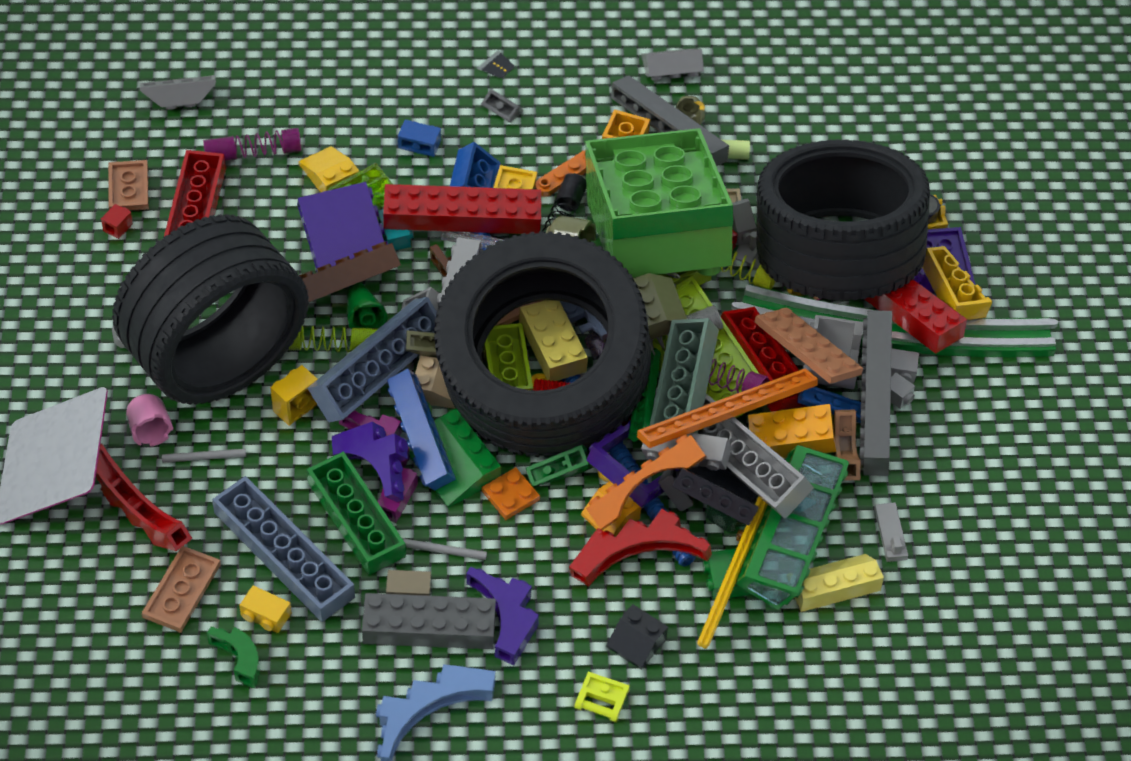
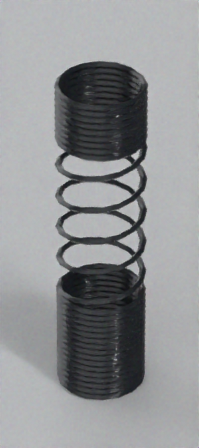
(568, 196)

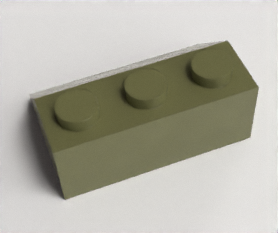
(660, 302)

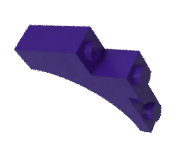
(382, 451)
(515, 621)

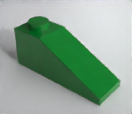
(559, 466)

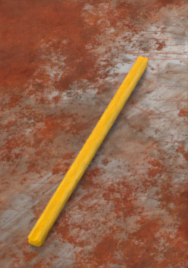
(731, 576)

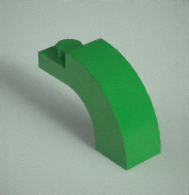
(243, 648)

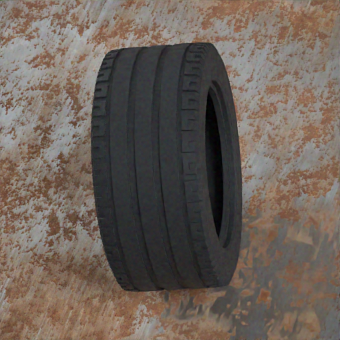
(531, 271)

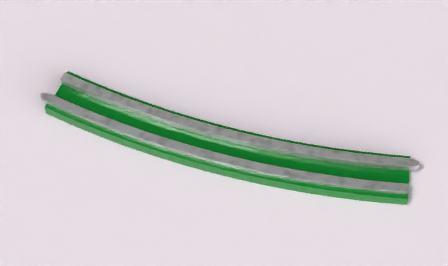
(981, 338)

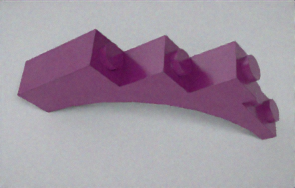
(409, 477)

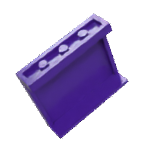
(340, 223)

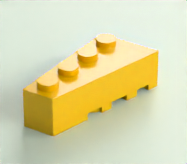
(954, 285)

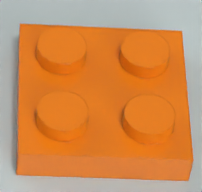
(510, 493)

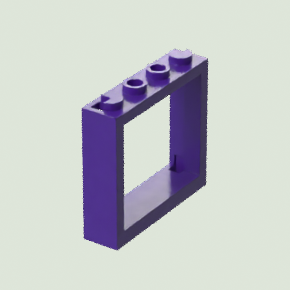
(615, 471)

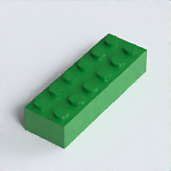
(356, 513)

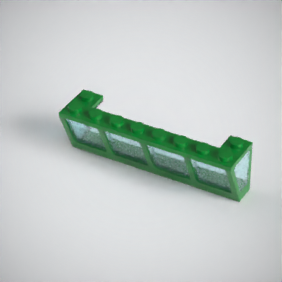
(787, 546)

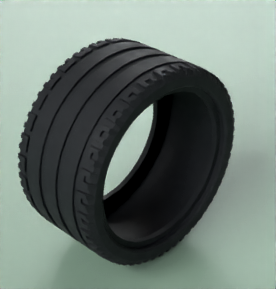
(837, 256)
(186, 277)

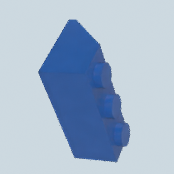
(474, 168)

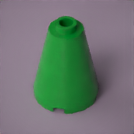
(364, 308)

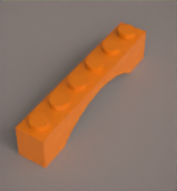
(610, 506)

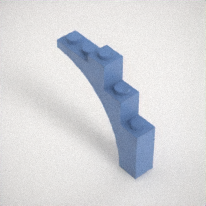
(451, 687)

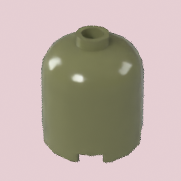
(574, 227)

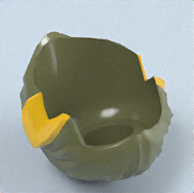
(692, 108)

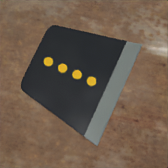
(496, 65)

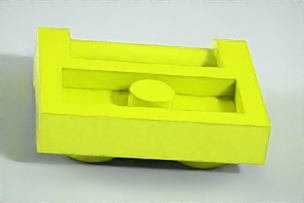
(603, 690)

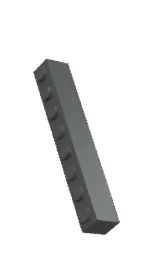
(662, 114)

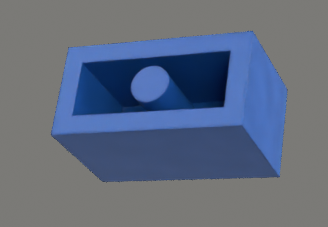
(419, 138)

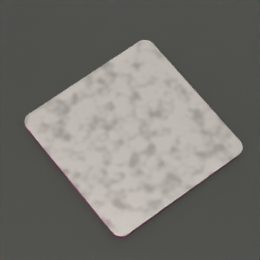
(52, 455)

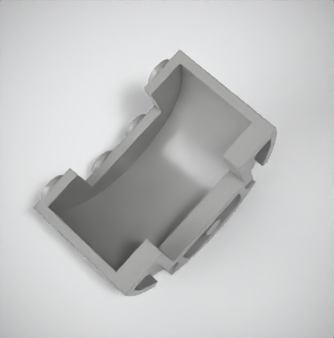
(845, 336)

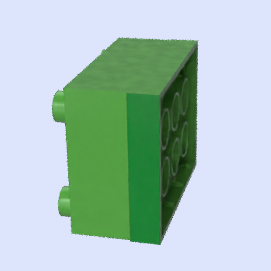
(660, 203)

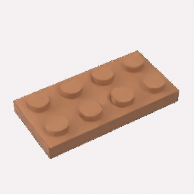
(181, 589)

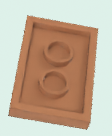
(129, 184)

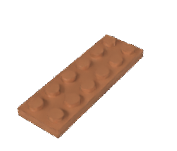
(808, 345)

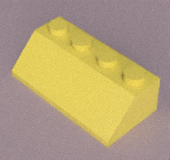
(840, 582)

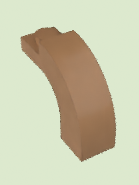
(846, 441)

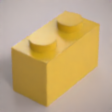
(265, 609)

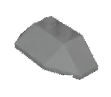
(178, 91)

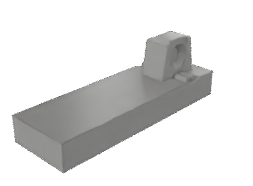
(891, 532)

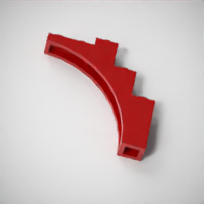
(141, 512)
(634, 538)

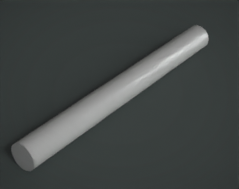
(205, 455)
(445, 549)

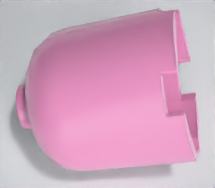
(148, 420)

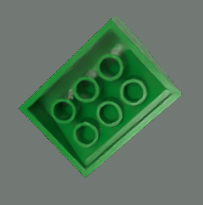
(468, 457)

